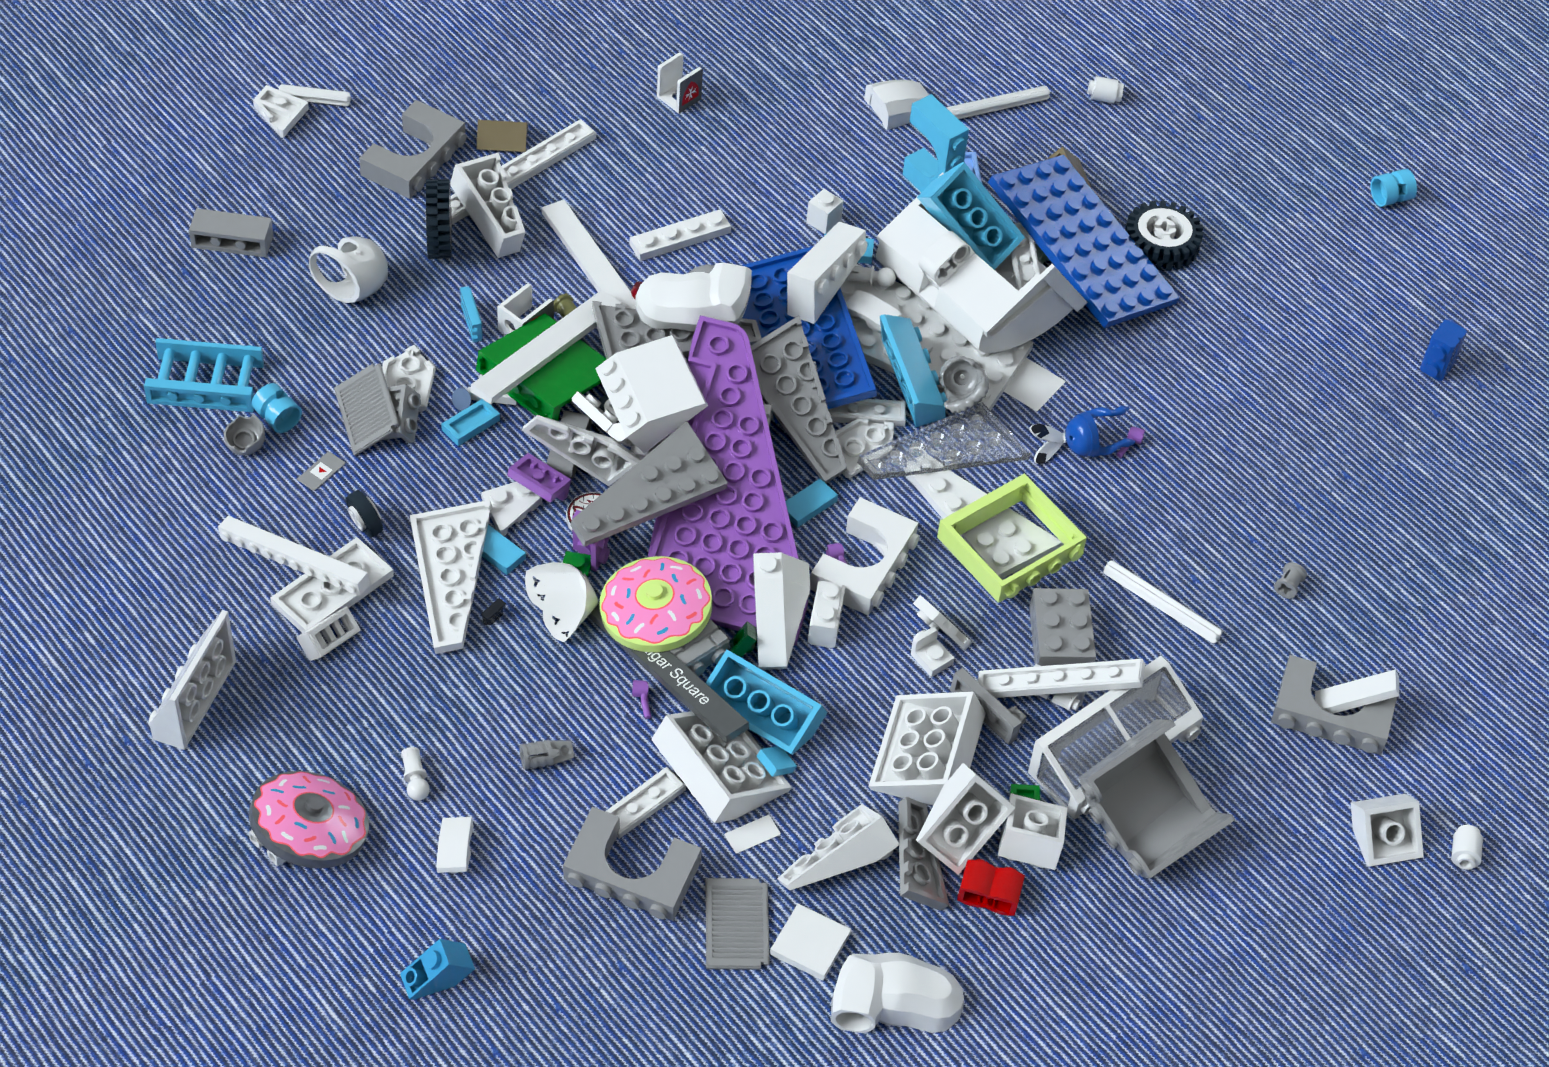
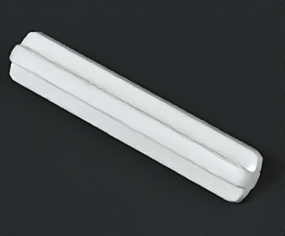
(318, 95)

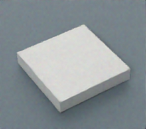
(810, 942)

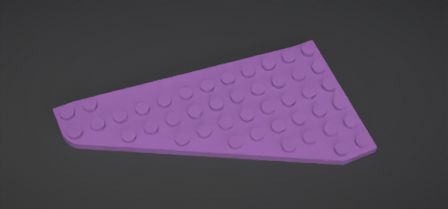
(751, 513)

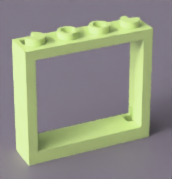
(994, 503)

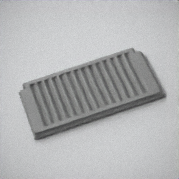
(366, 408)
(736, 923)

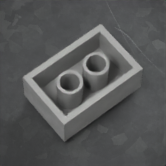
(1061, 626)

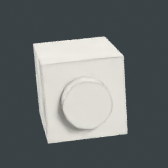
(824, 211)

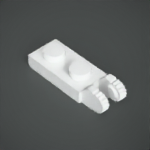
(605, 420)

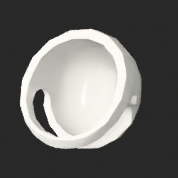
(361, 263)

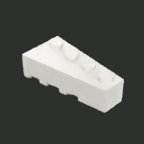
(489, 202)
(823, 271)

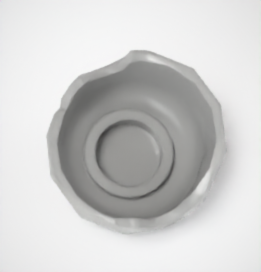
(245, 435)

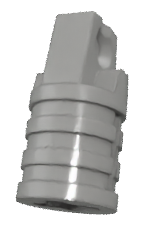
(555, 752)

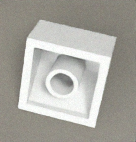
(1388, 829)
(1033, 832)

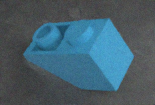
(437, 969)

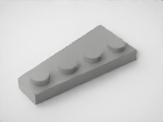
(919, 869)

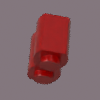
(991, 887)

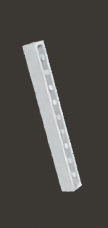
(294, 555)

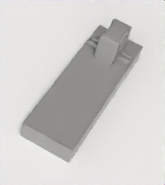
(1001, 720)

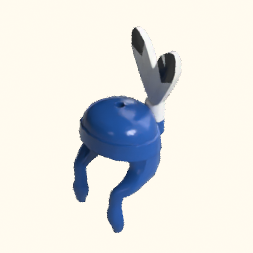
(1080, 435)

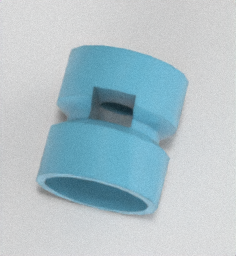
(1393, 187)
(276, 407)

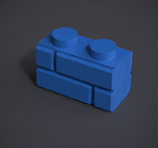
(1443, 350)

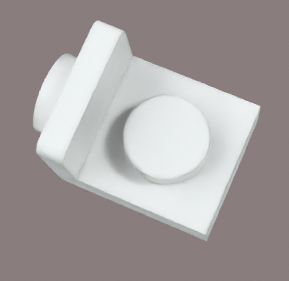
(930, 652)

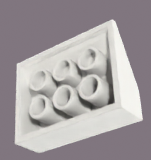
(651, 390)
(195, 685)
(927, 744)
(719, 774)

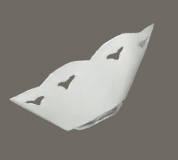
(566, 597)

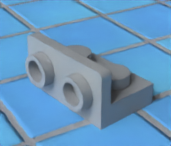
(406, 405)

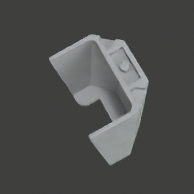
(1149, 802)

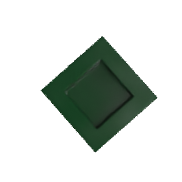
(744, 640)

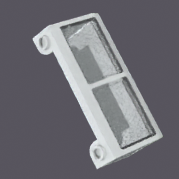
(1106, 725)

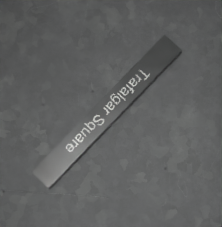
(687, 688)

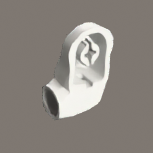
(680, 299)
(895, 993)

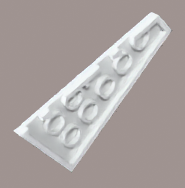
(1004, 541)
(449, 560)

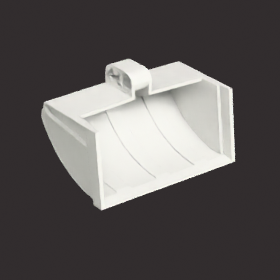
(966, 290)

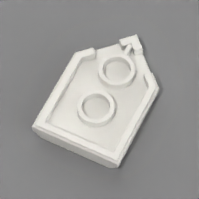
(412, 370)
(860, 438)

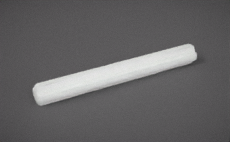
(1000, 102)
(1163, 601)

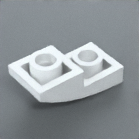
(870, 308)
(454, 845)

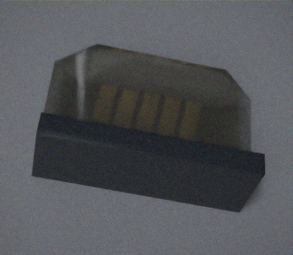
(493, 612)

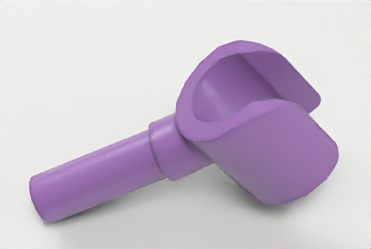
(1135, 434)
(836, 551)
(640, 689)

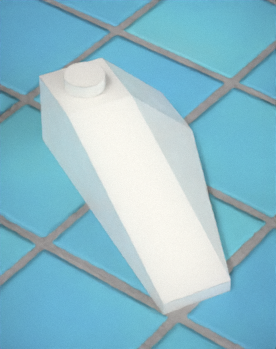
(586, 449)
(780, 599)
(857, 841)

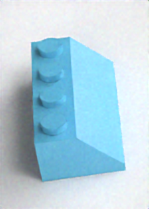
(972, 213)
(912, 369)
(766, 703)

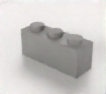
(231, 232)

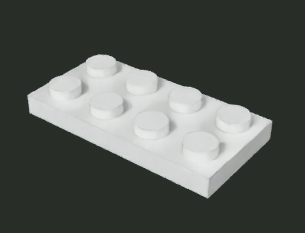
(312, 600)

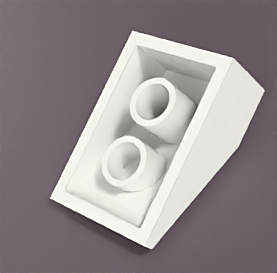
(963, 818)

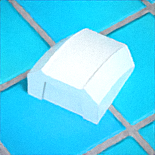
(894, 100)

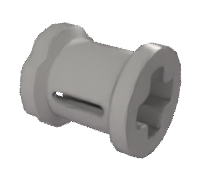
(1292, 576)

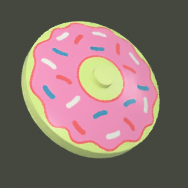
(656, 604)

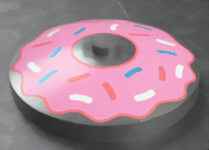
(308, 819)

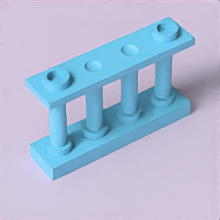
(204, 395)

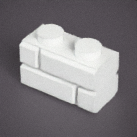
(826, 614)

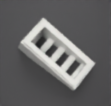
(313, 642)

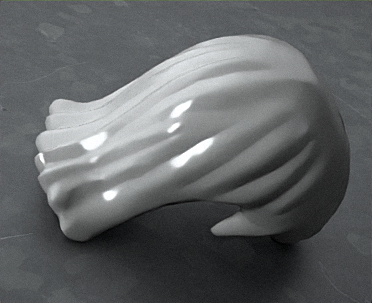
(965, 392)

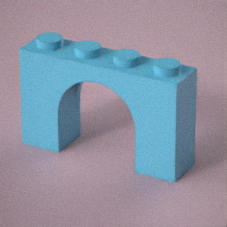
(946, 136)

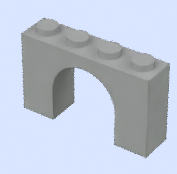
(409, 173)
(1299, 711)
(657, 893)

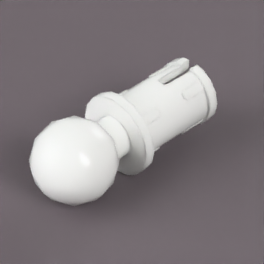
(885, 276)
(414, 774)

